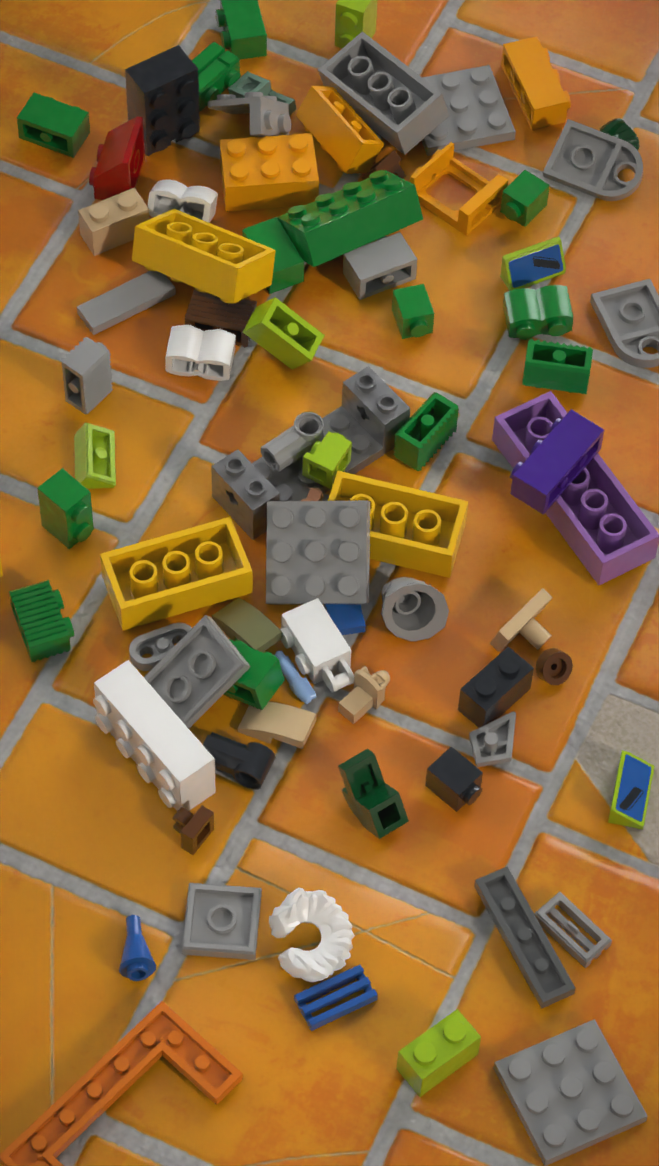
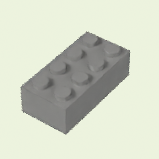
(385, 92)

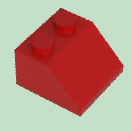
(119, 160)

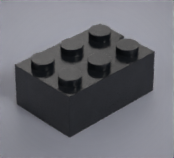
(166, 96)

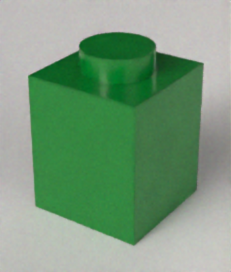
(524, 198)
(413, 311)

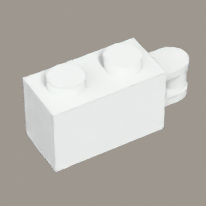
(317, 645)

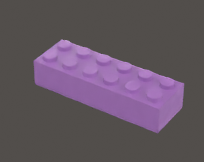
(595, 509)

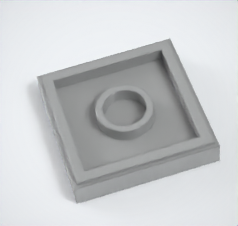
(221, 921)

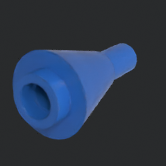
(136, 957)

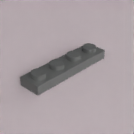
(524, 937)

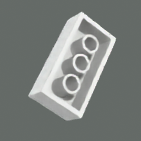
(154, 738)

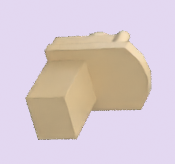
(367, 693)

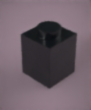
(454, 779)

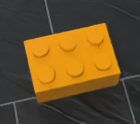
(268, 172)

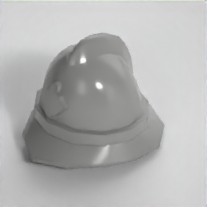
(413, 609)

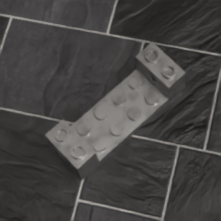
(367, 418)

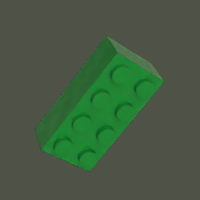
(351, 217)

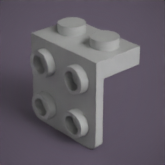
(267, 114)

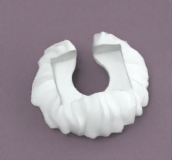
(333, 925)

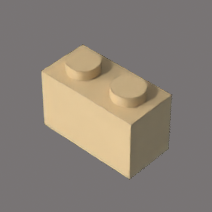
(112, 221)

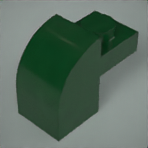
(369, 797)

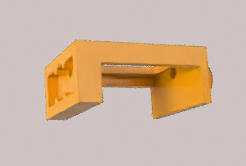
(474, 211)

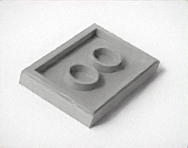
(197, 671)

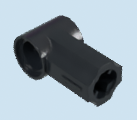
(246, 763)

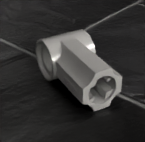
(294, 441)

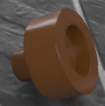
(554, 666)

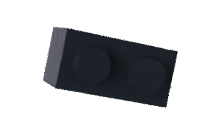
(495, 688)

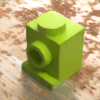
(327, 458)

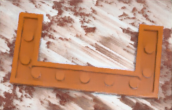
(155, 1036)

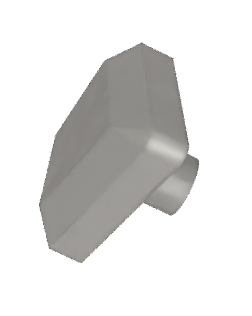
(494, 741)

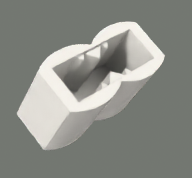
(193, 200)
(200, 352)

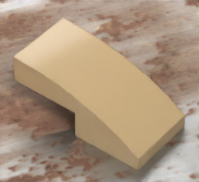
(278, 722)

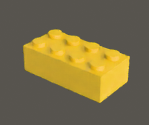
(203, 256)
(407, 523)
(176, 573)

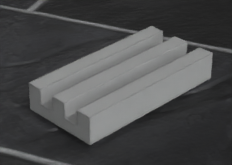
(566, 941)

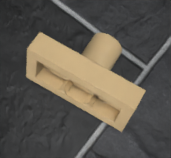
(525, 624)

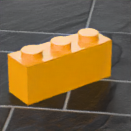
(535, 83)
(339, 130)

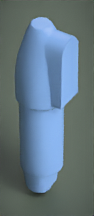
(298, 684)

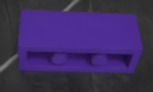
(556, 461)

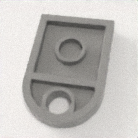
(592, 161)
(630, 321)

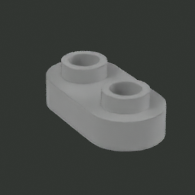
(157, 644)

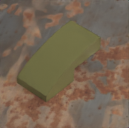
(248, 625)

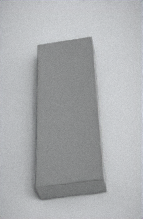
(125, 301)

